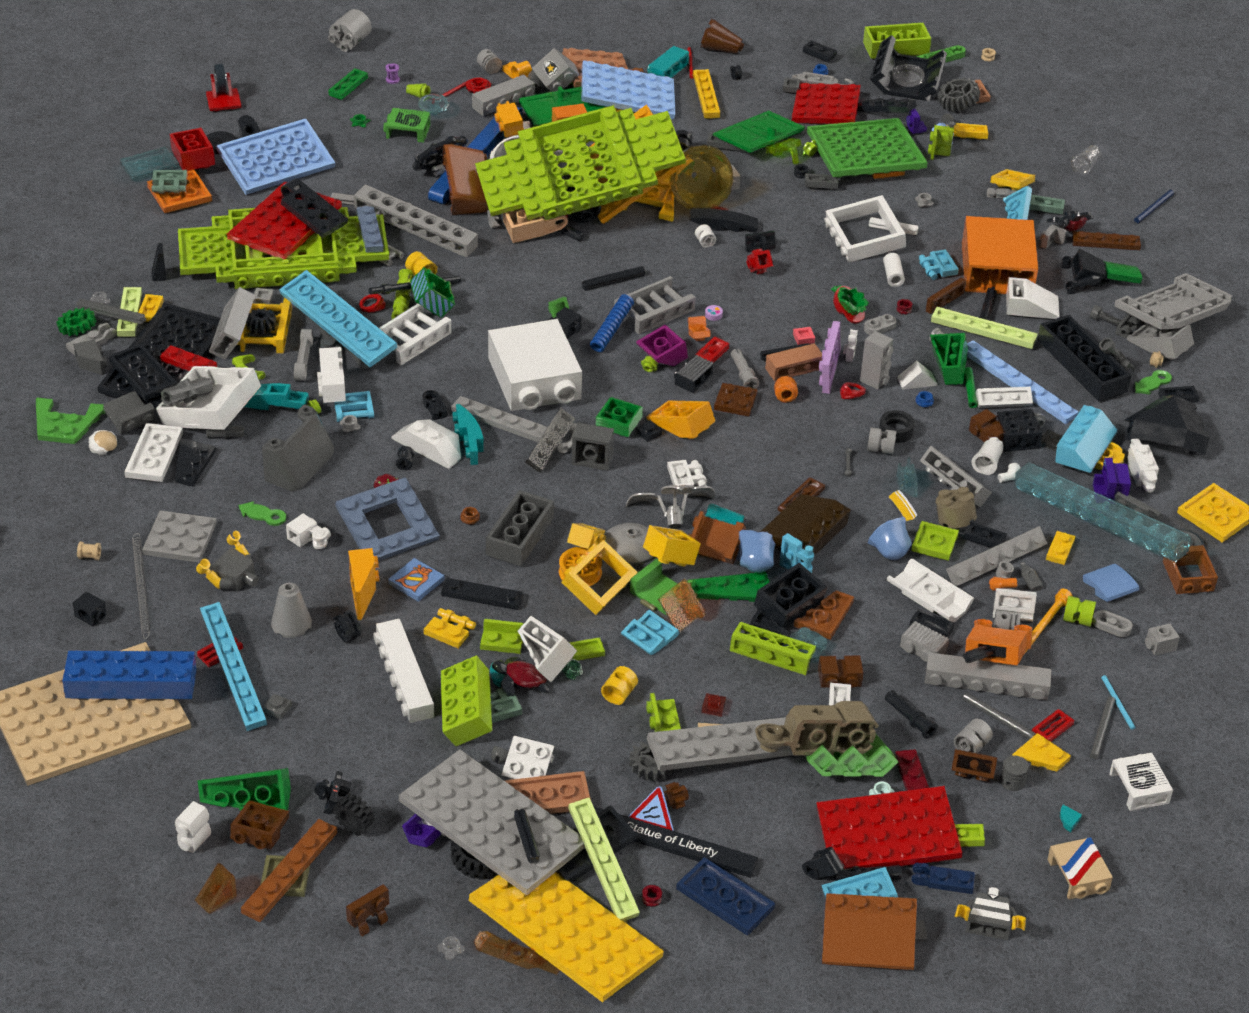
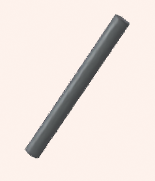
(998, 716)
(1102, 728)

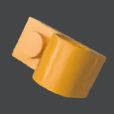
(516, 69)

